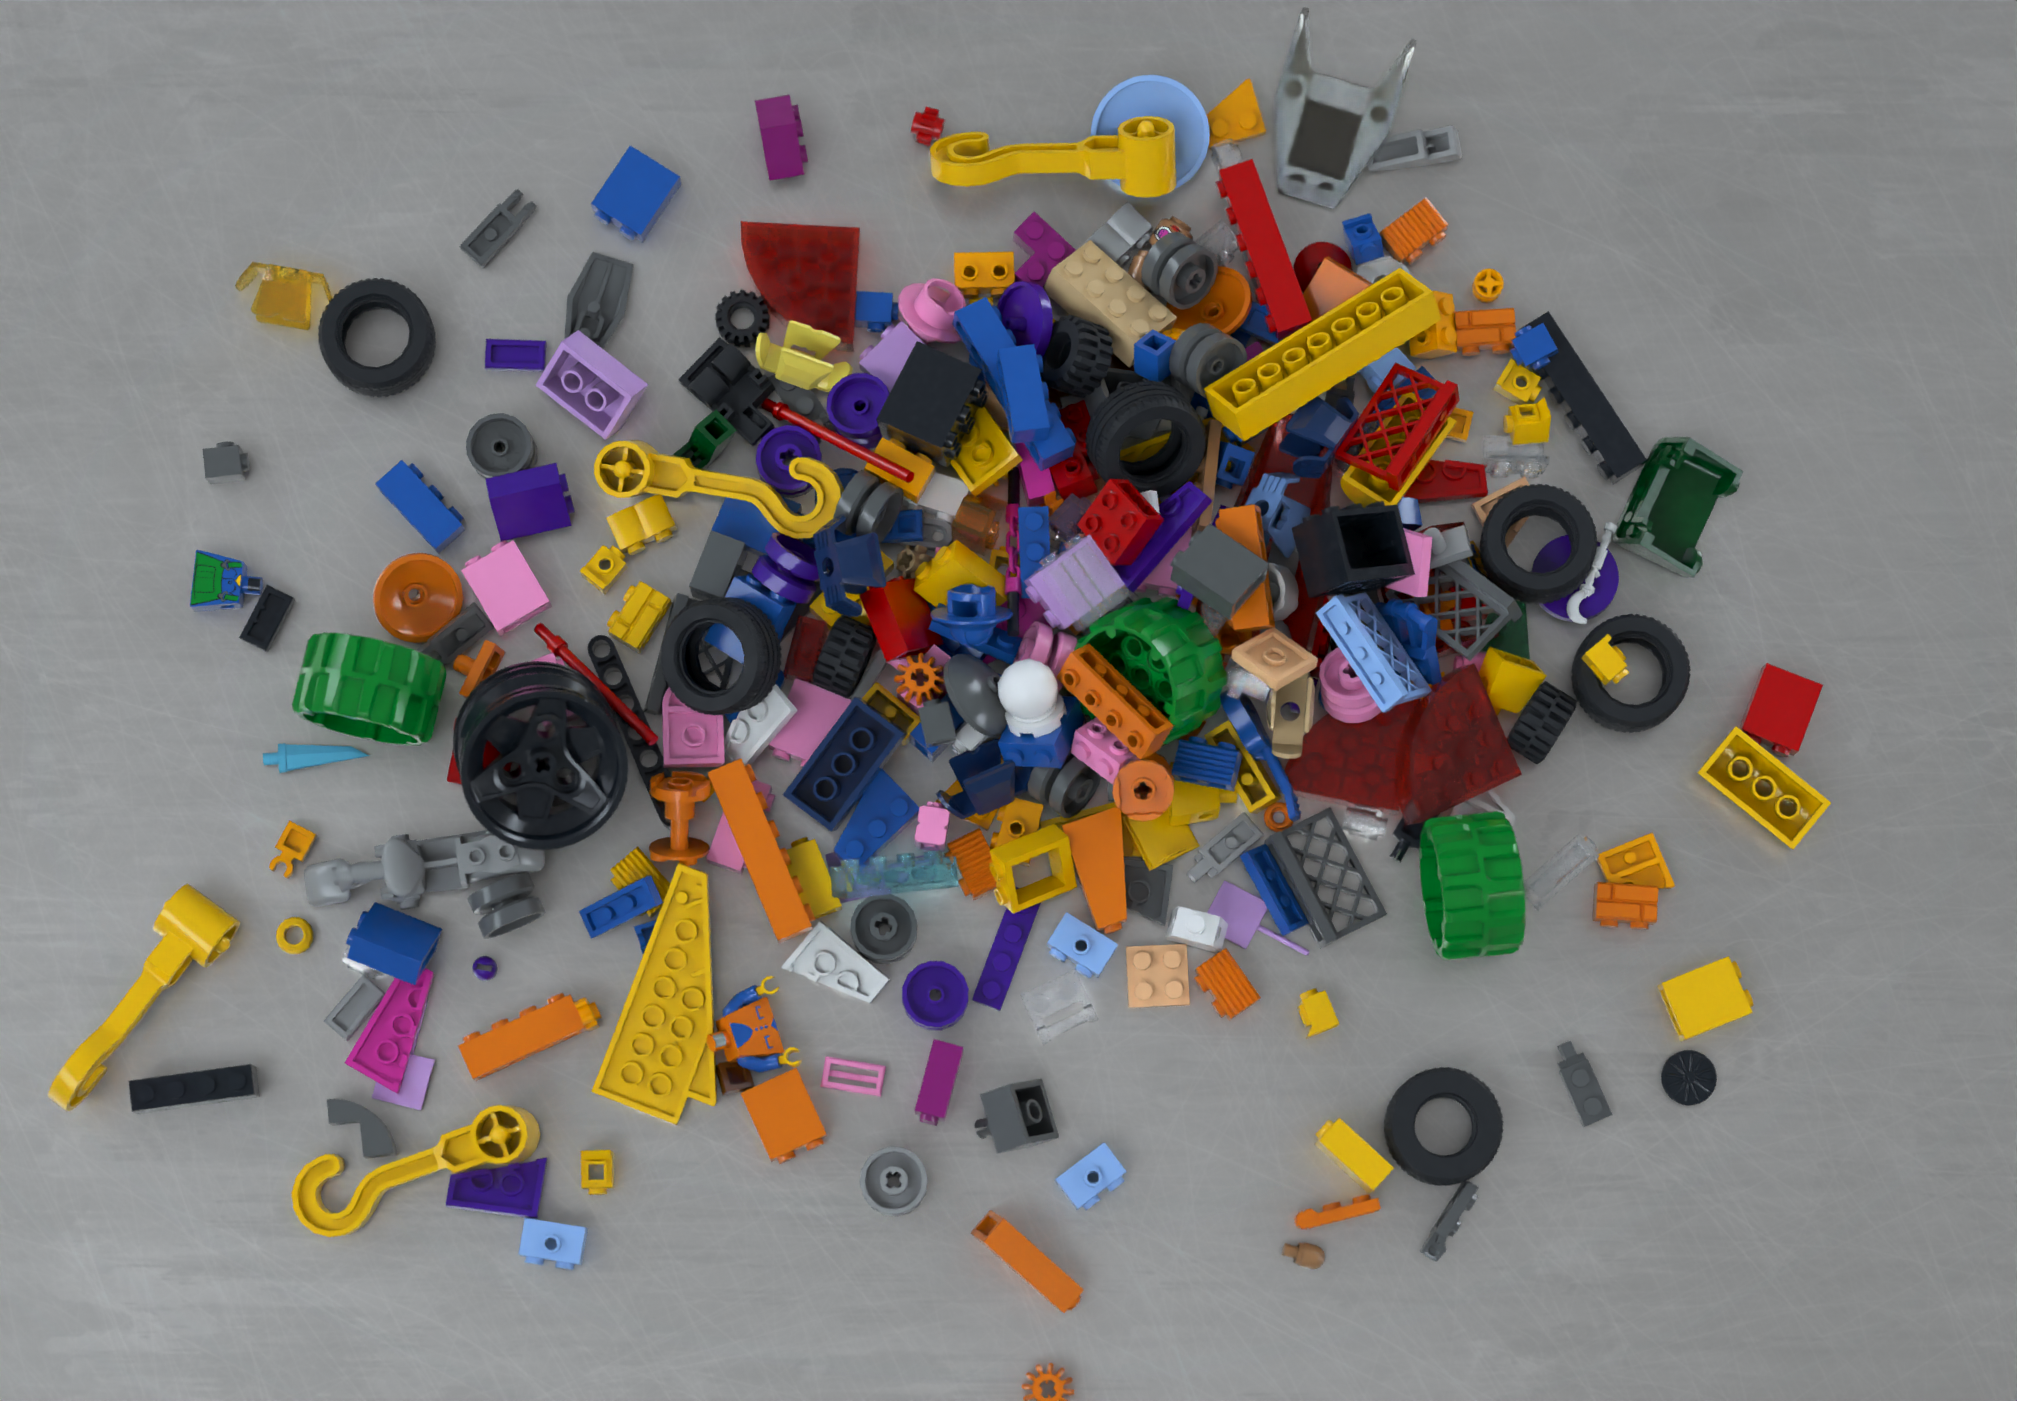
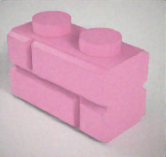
(932, 827)

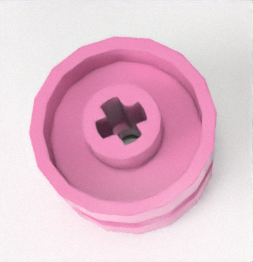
(1042, 646)
(1343, 691)

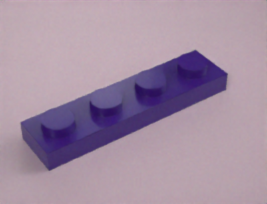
(1004, 957)

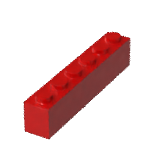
(1264, 249)

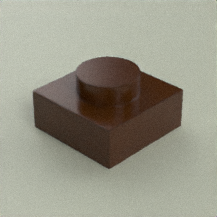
(733, 1077)

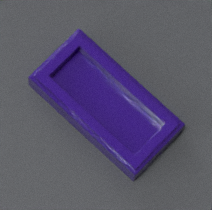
(515, 355)

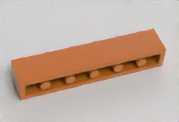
(760, 850)

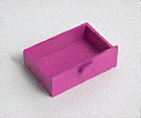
(1034, 482)

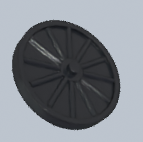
(1689, 1077)

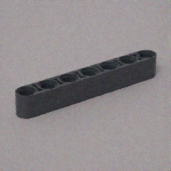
(625, 690)

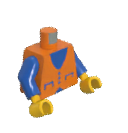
(750, 1032)

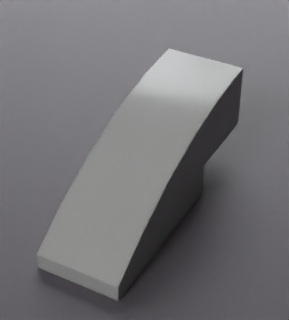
(1417, 149)

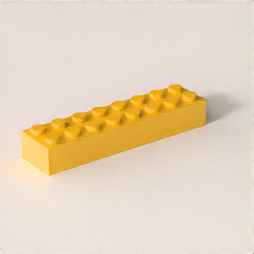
(1322, 354)

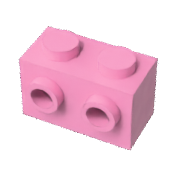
(1100, 749)

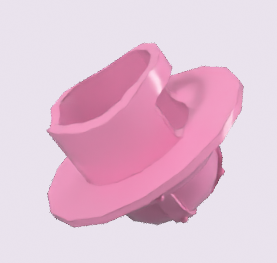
(931, 310)

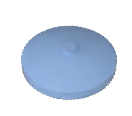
(1158, 98)

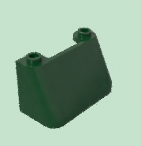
(1674, 503)

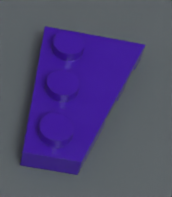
(501, 1190)

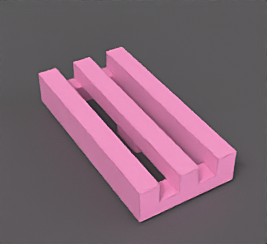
(851, 1088)

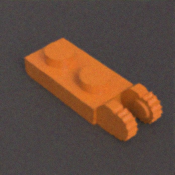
(1334, 1212)

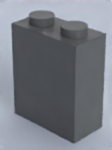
(1218, 570)

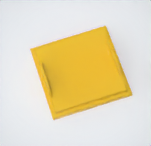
(1160, 841)

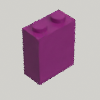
(938, 1082)

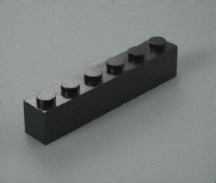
(1588, 408)

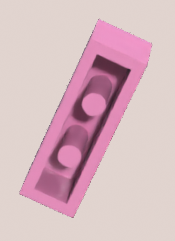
(724, 849)

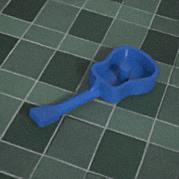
(1257, 742)

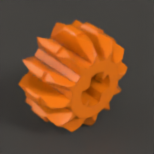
(928, 673)
(1058, 1387)

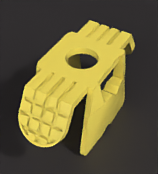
(798, 366)

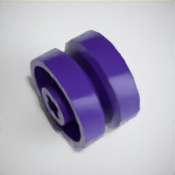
(855, 407)
(776, 448)
(788, 568)
(929, 1013)

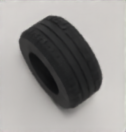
(1485, 1120)

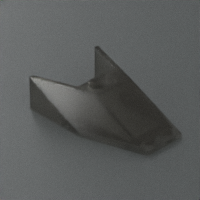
(1328, 124)

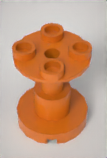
(679, 795)
(1148, 801)

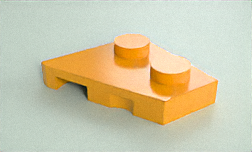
(1236, 117)
(1636, 863)

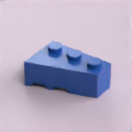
(876, 820)

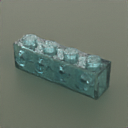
(893, 876)

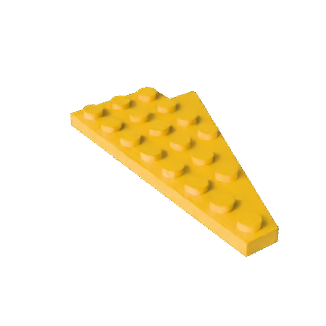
(663, 1030)

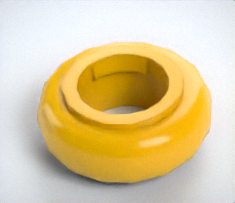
(294, 948)

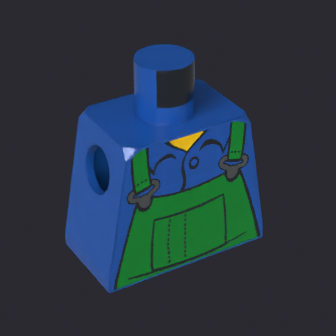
(221, 583)

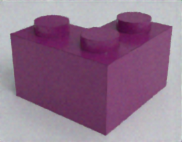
(780, 131)
(1044, 248)

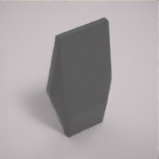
(598, 298)

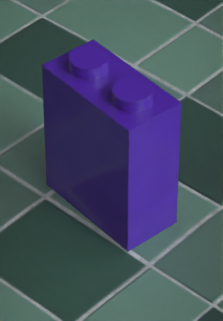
(530, 501)

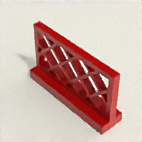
(1422, 431)

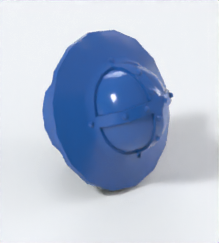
(971, 614)

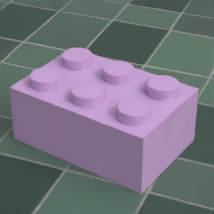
(591, 384)

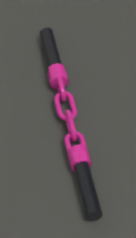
(1013, 584)

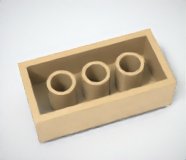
(1102, 292)

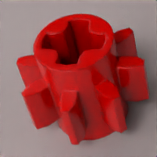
(927, 125)

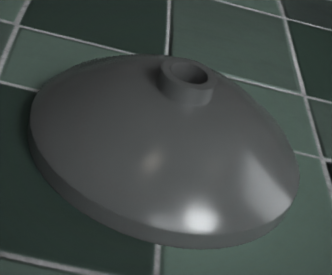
(974, 693)

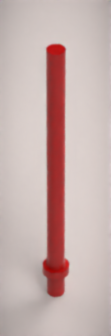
(782, 412)

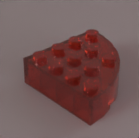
(806, 274)
(1451, 748)
(1352, 761)

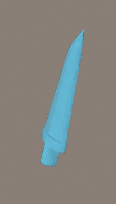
(303, 756)

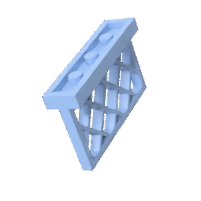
(1359, 646)

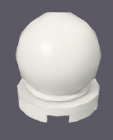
(1030, 698)

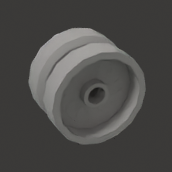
(883, 1166)

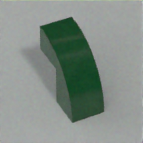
(707, 440)

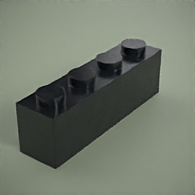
(194, 1089)

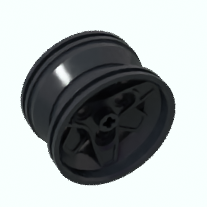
(540, 756)

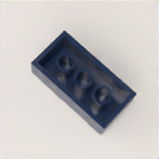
(845, 764)

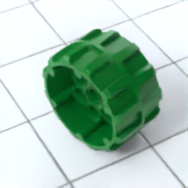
(1165, 657)
(369, 689)
(1472, 885)

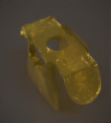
(283, 294)

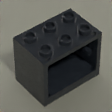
(933, 404)
(1352, 549)

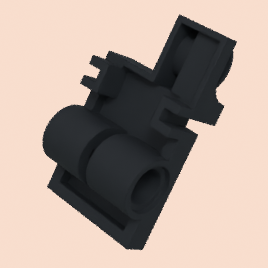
(734, 387)

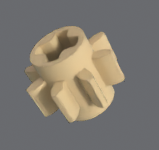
(910, 559)

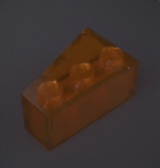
(978, 522)

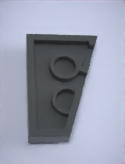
(1148, 890)

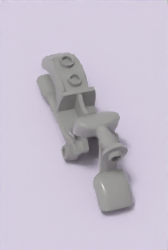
(421, 867)

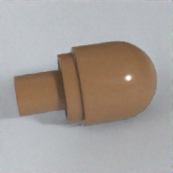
(1305, 1254)

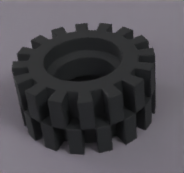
(737, 301)

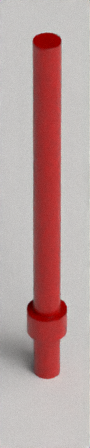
(560, 649)

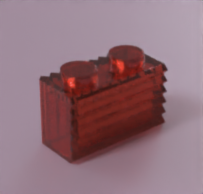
(805, 649)

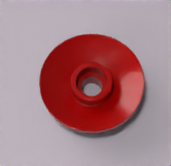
(1312, 256)

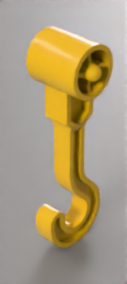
(1138, 156)
(636, 468)
(191, 931)
(496, 1136)

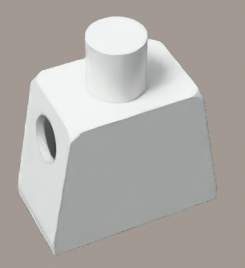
(1196, 929)

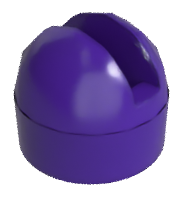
(484, 975)

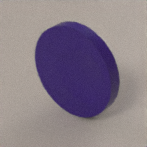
(1027, 314)
(1555, 555)

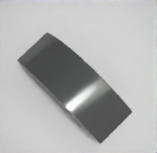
(374, 1133)

